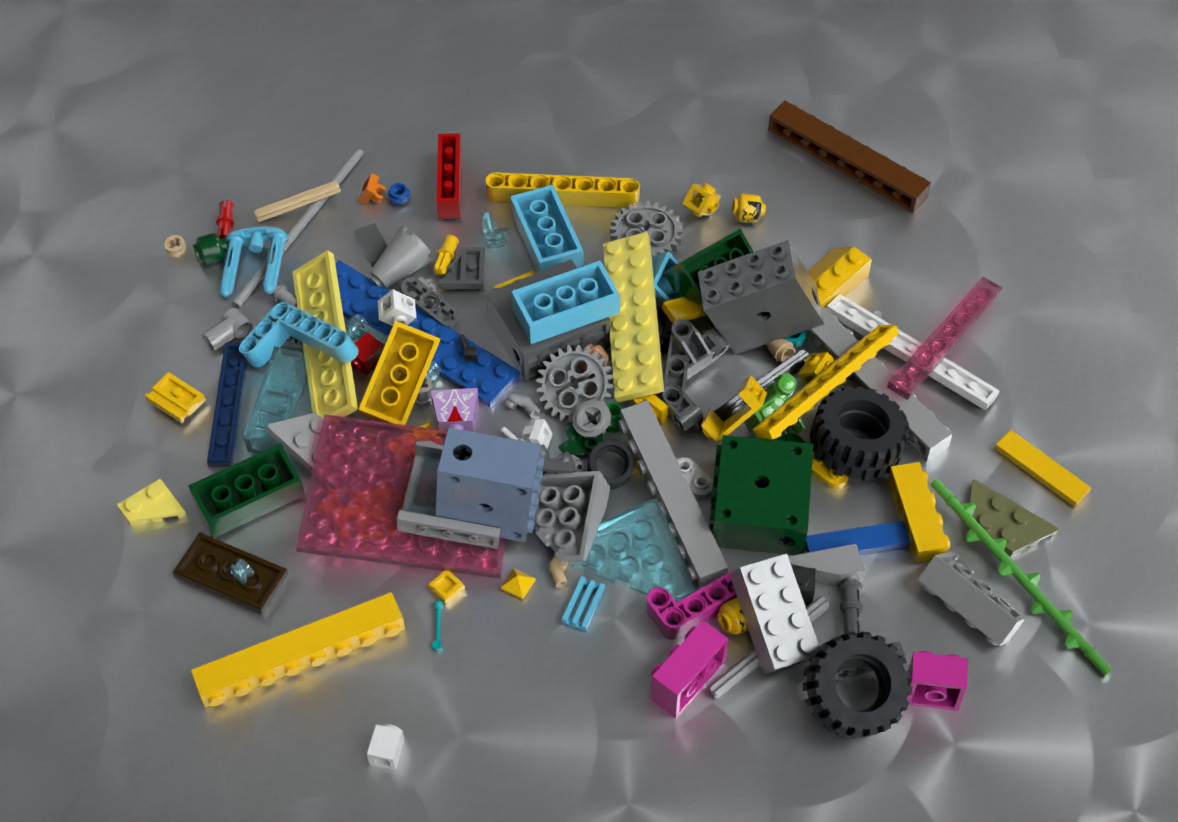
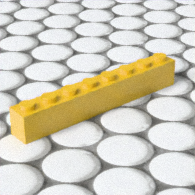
(298, 650)

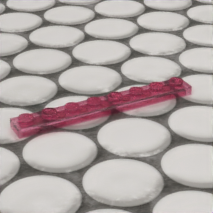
(944, 338)

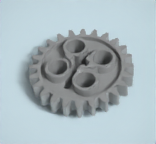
(662, 226)
(566, 364)

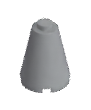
(400, 259)

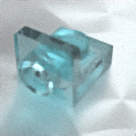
(493, 236)

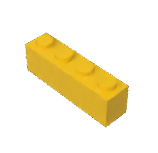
(918, 511)

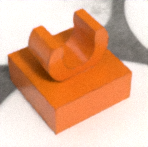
(369, 190)

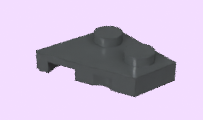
(465, 270)

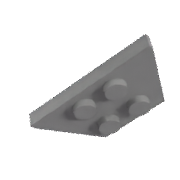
(298, 437)

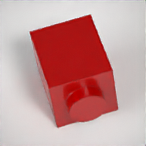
(368, 355)

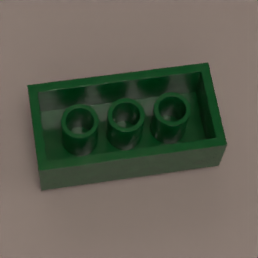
(246, 490)

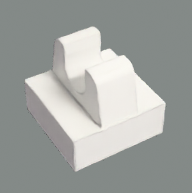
(538, 433)

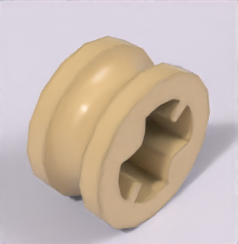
(177, 250)

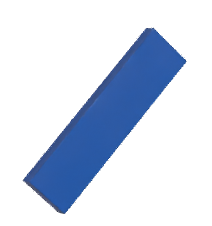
(868, 538)

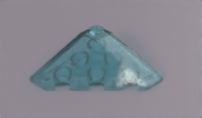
(639, 551)

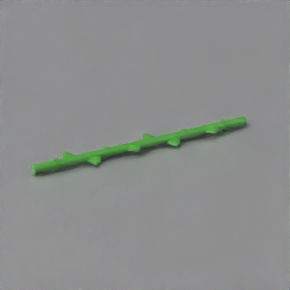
(1028, 581)

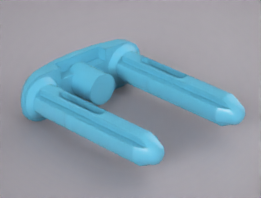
(254, 239)

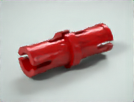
(225, 220)

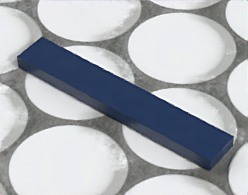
(227, 407)

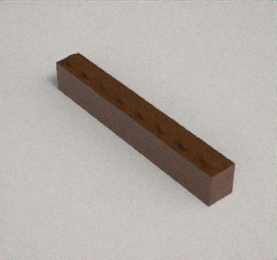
(849, 156)

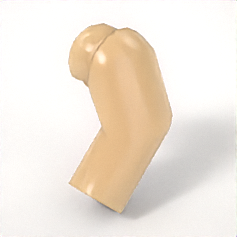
(557, 572)

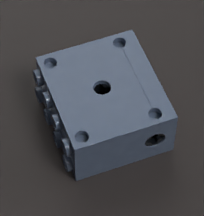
(490, 482)

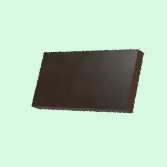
(208, 565)

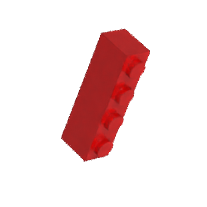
(449, 176)

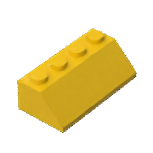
(839, 273)
(398, 375)

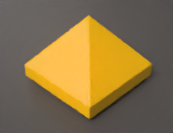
(518, 583)

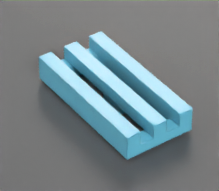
(576, 595)

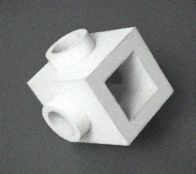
(396, 307)

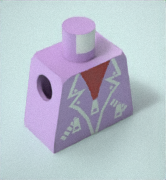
(456, 408)

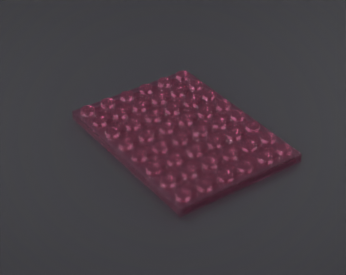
(357, 496)

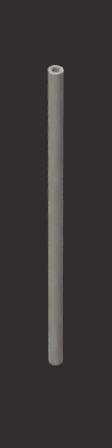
(296, 230)

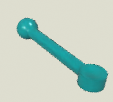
(437, 644)

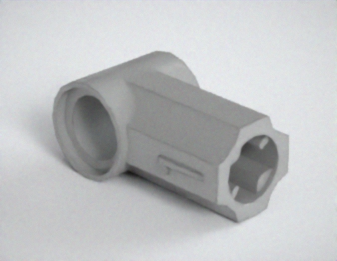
(231, 325)

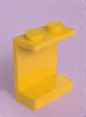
(752, 394)

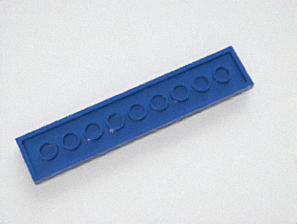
(487, 374)

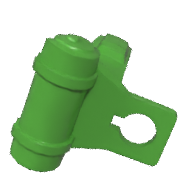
(777, 395)

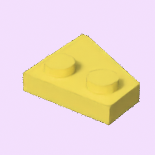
(150, 505)

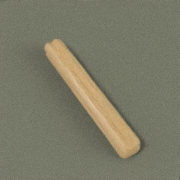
(297, 201)

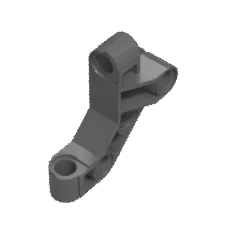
(691, 354)

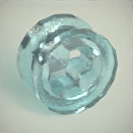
(241, 570)

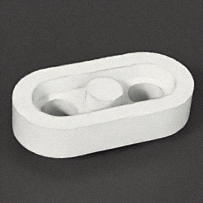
(696, 475)

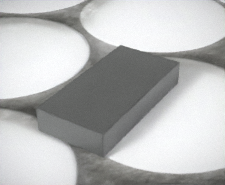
(371, 242)

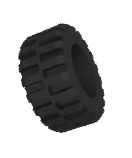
(865, 411)
(889, 673)

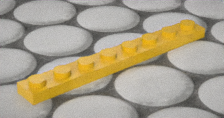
(826, 381)

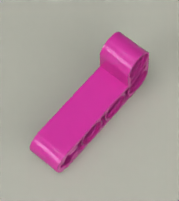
(680, 610)

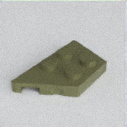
(1008, 520)

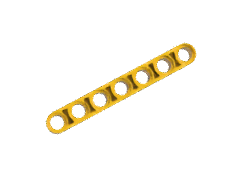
(570, 189)

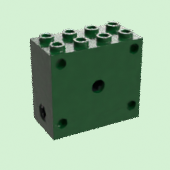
(761, 495)

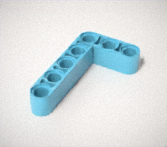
(287, 321)

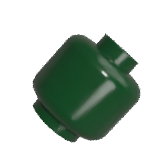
(210, 248)

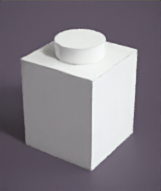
(385, 746)

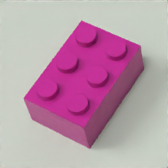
(688, 668)

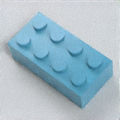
(545, 228)
(565, 302)

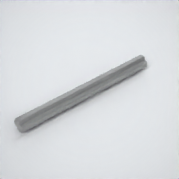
(751, 660)

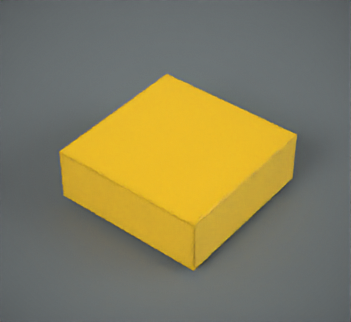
(446, 586)

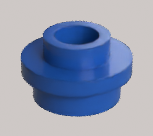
(398, 193)

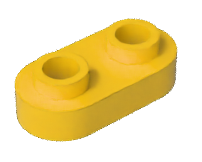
(826, 476)

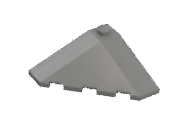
(571, 512)

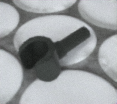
(470, 353)

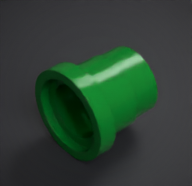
(615, 409)

